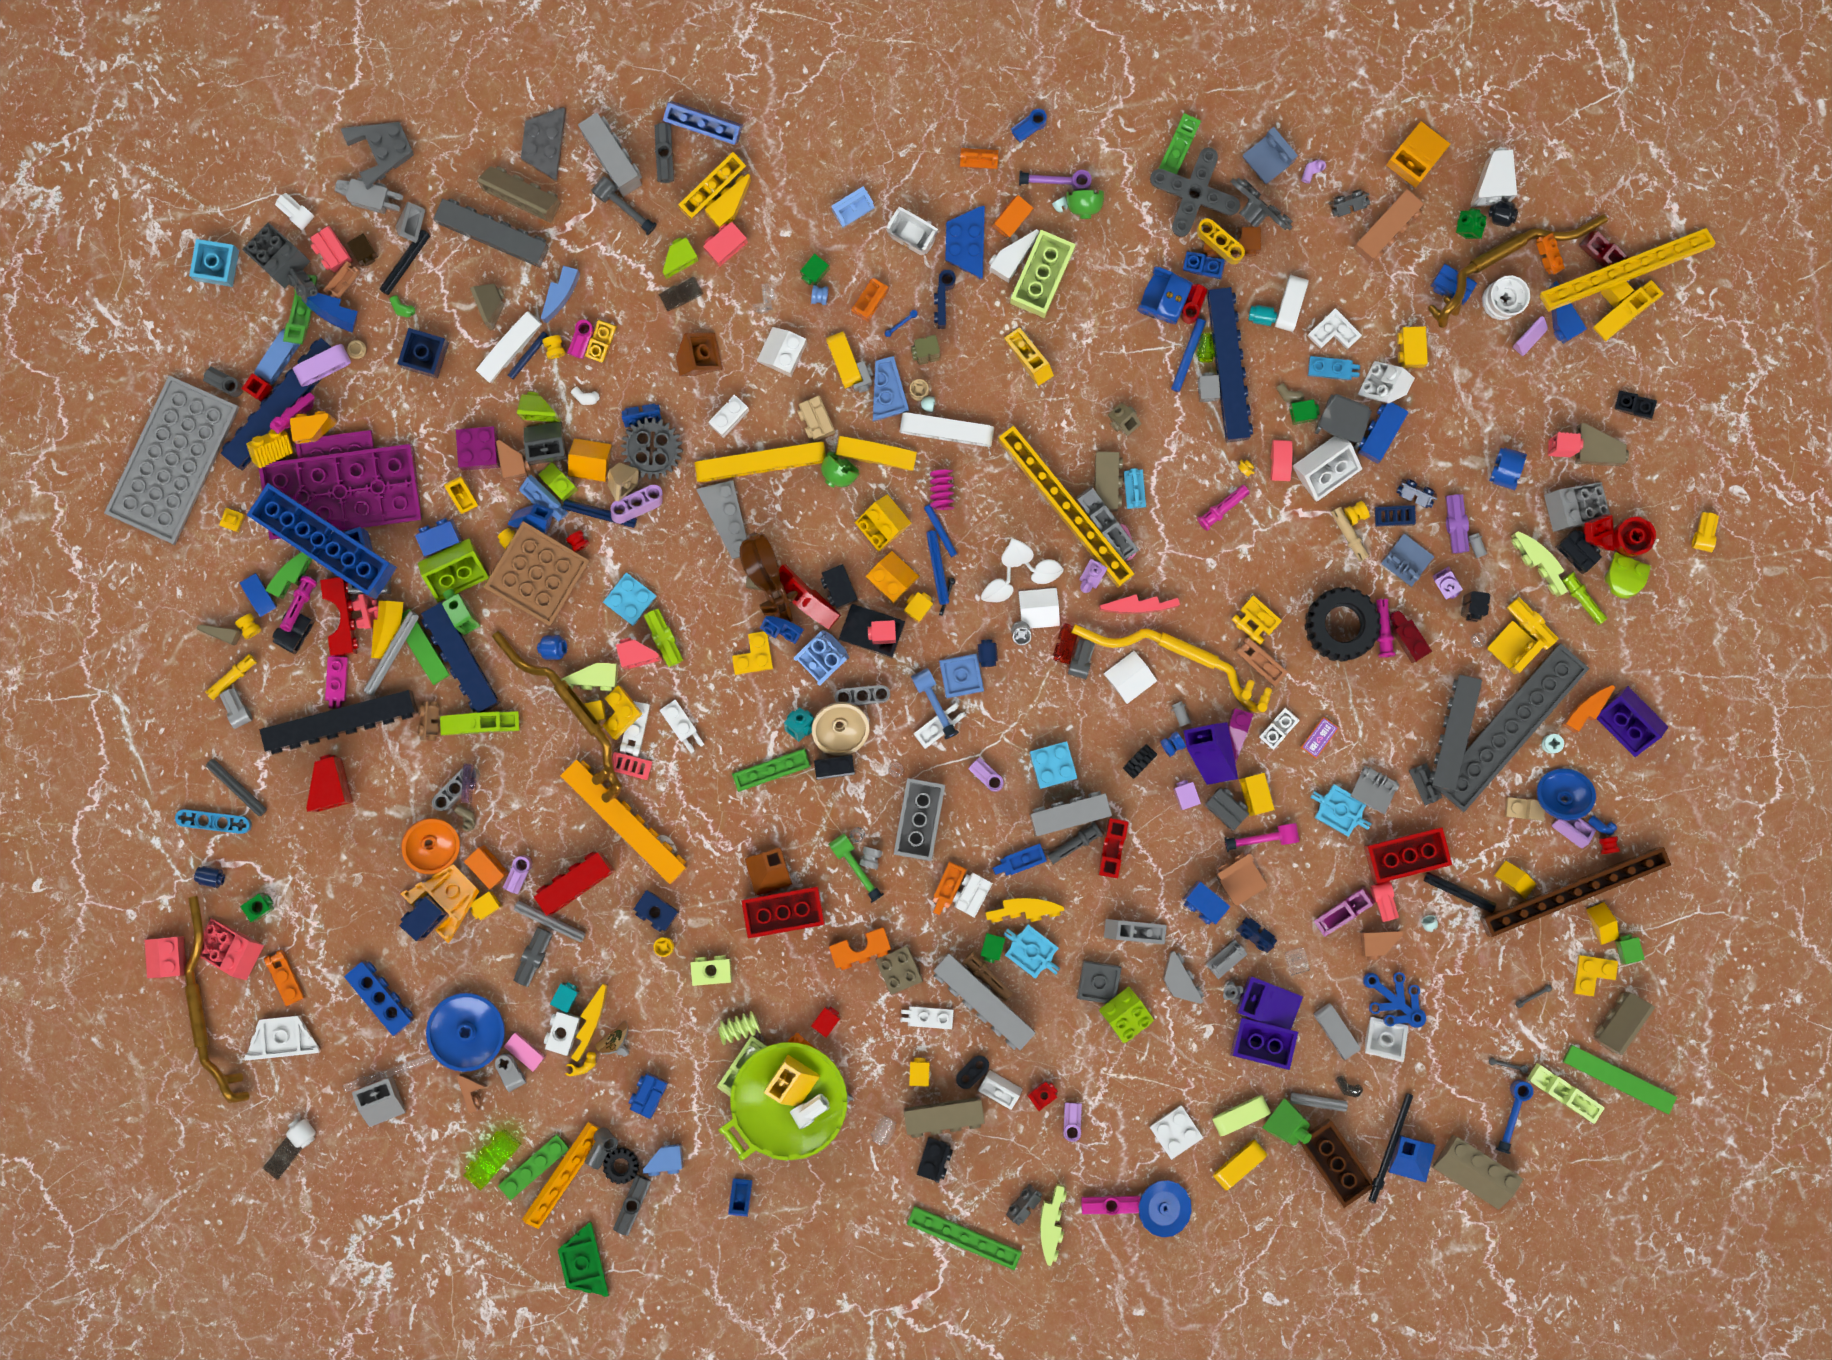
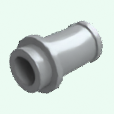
(1477, 545)
(1181, 713)

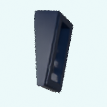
(1412, 516)

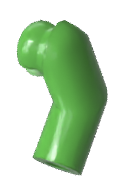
(400, 309)

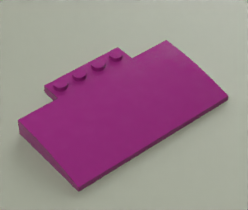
(350, 481)

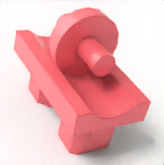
(369, 611)

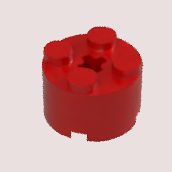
(1644, 533)

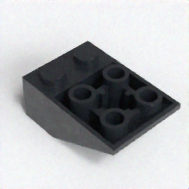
(856, 630)

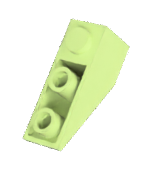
(597, 675)

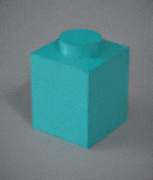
(565, 996)

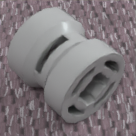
(1019, 636)
(870, 858)

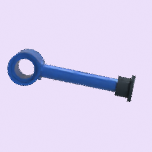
(1504, 1145)

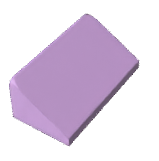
(1531, 336)
(1575, 830)

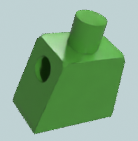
(459, 612)
(1288, 1124)

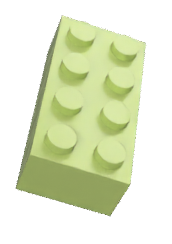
(1042, 273)

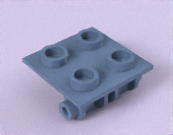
(1407, 560)

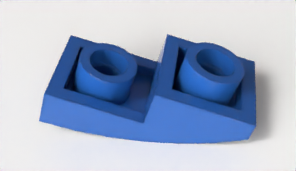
(1203, 265)
(257, 595)
(775, 626)

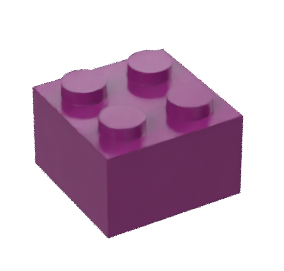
(477, 448)

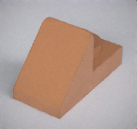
(468, 1086)

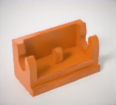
(1012, 216)
(870, 299)
(486, 867)

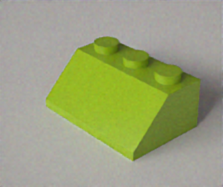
(453, 568)

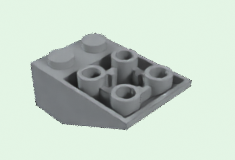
(1576, 505)

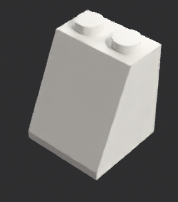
(1496, 180)

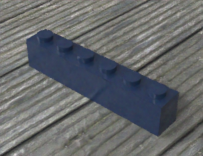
(460, 658)

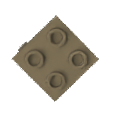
(899, 970)

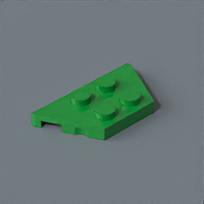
(583, 1263)

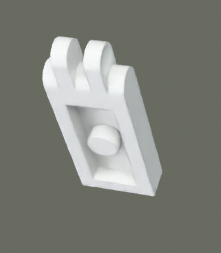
(928, 1017)

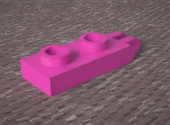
(336, 681)

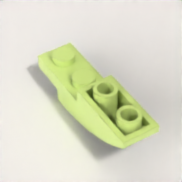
(1535, 554)
(1049, 1231)

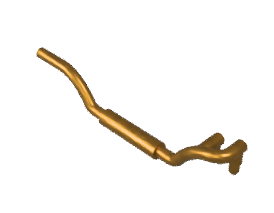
(1498, 253)
(578, 709)
(196, 1012)

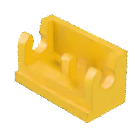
(1256, 794)

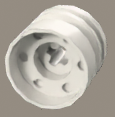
(1513, 291)

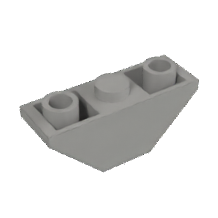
(1180, 980)

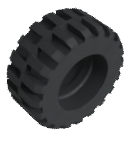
(1364, 610)

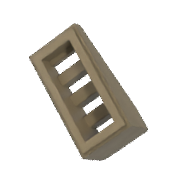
(225, 634)

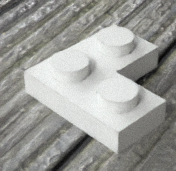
(1334, 326)

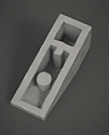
(1135, 931)

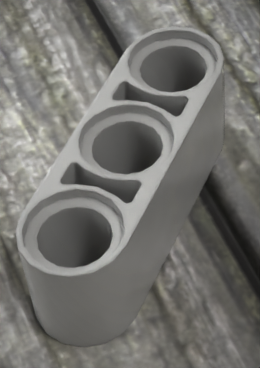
(871, 691)
(447, 793)
(1337, 1031)

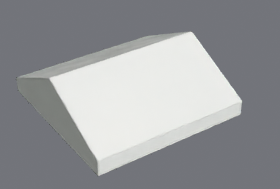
(1039, 608)
(1130, 677)
(1386, 1040)

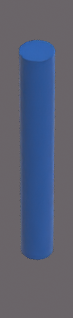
(940, 530)

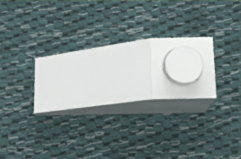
(1010, 258)

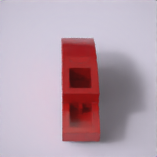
(807, 599)

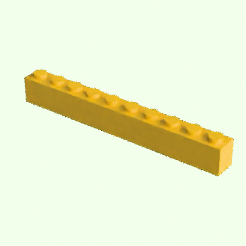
(1065, 506)

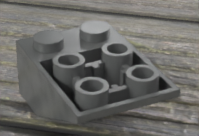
(275, 254)

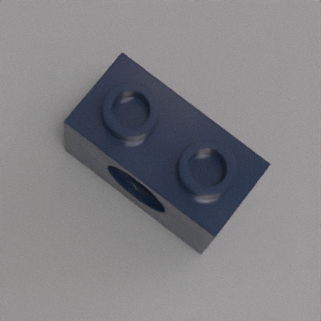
(667, 912)

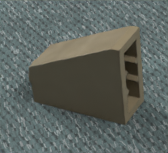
(1600, 448)

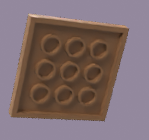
(536, 573)

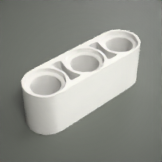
(1291, 303)

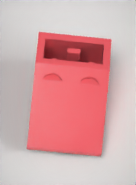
(230, 949)

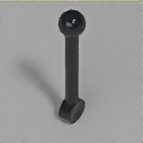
(951, 581)

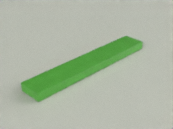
(1620, 1079)
(964, 1237)

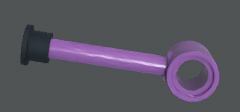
(1025, 178)

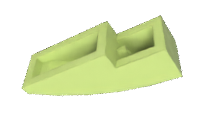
(750, 1048)

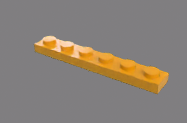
(561, 1177)

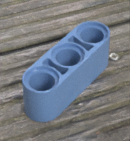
(275, 359)

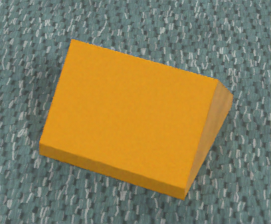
(589, 460)

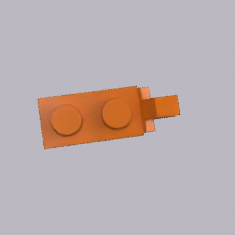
(948, 887)

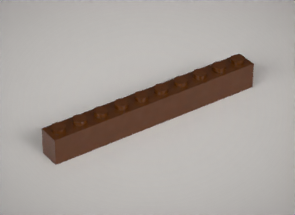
(1575, 891)

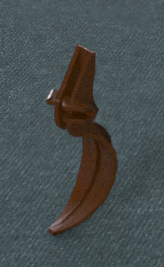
(763, 570)

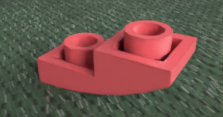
(1281, 460)

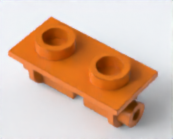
(979, 158)
(1548, 245)

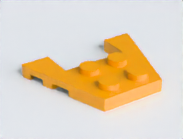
(451, 892)

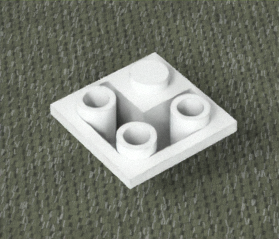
(1386, 382)

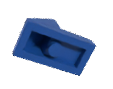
(740, 1197)

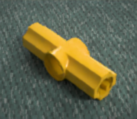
(1532, 622)

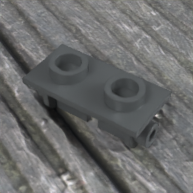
(1356, 199)
(302, 284)
(1421, 778)
(1029, 1197)

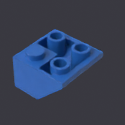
(1412, 1158)

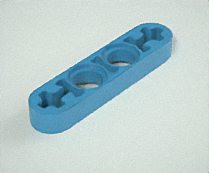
(213, 821)

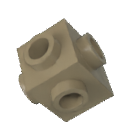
(1124, 419)

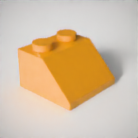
(892, 577)

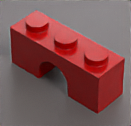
(1112, 848)

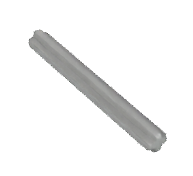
(391, 653)

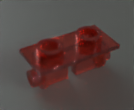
(1064, 650)

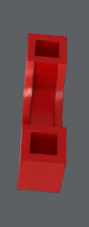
(343, 640)

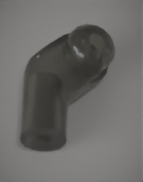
(1348, 1090)

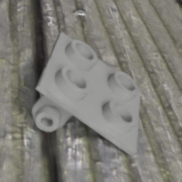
(1374, 789)

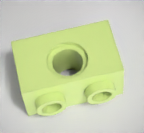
(722, 975)

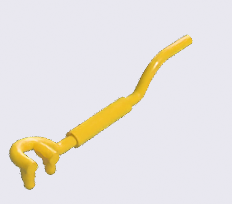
(1188, 651)

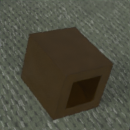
(362, 250)

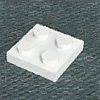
(1176, 1132)

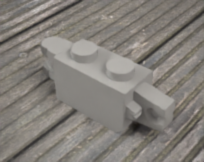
(373, 199)

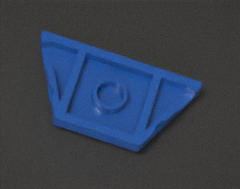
(966, 241)

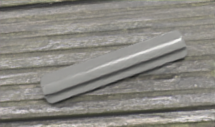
(1319, 1102)

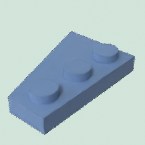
(888, 390)

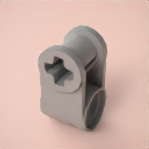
(511, 1076)

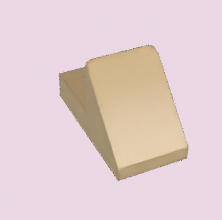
(1524, 809)

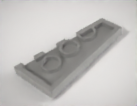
(725, 513)

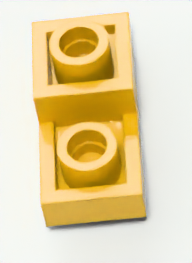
(601, 341)

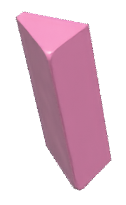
(524, 1051)

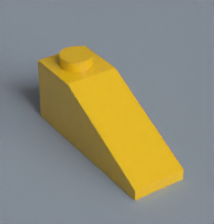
(1029, 356)

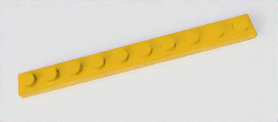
(1627, 269)

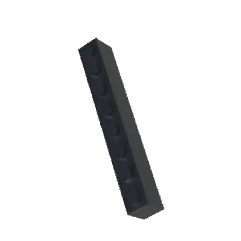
(338, 721)

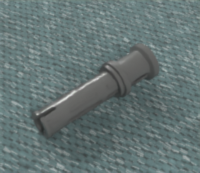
(1082, 839)

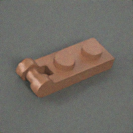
(1261, 662)

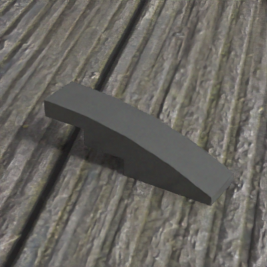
(1107, 523)

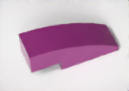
(1344, 911)

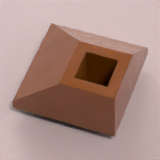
(768, 871)

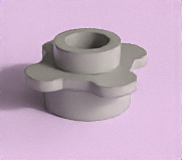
(1228, 992)

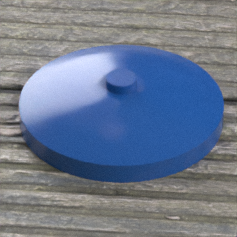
(465, 1032)

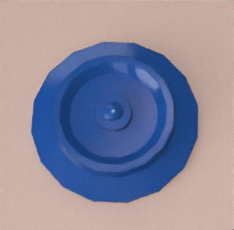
(1165, 1208)

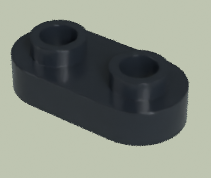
(972, 1071)

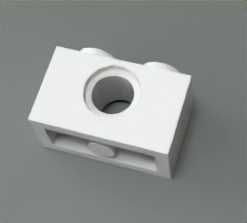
(570, 1024)

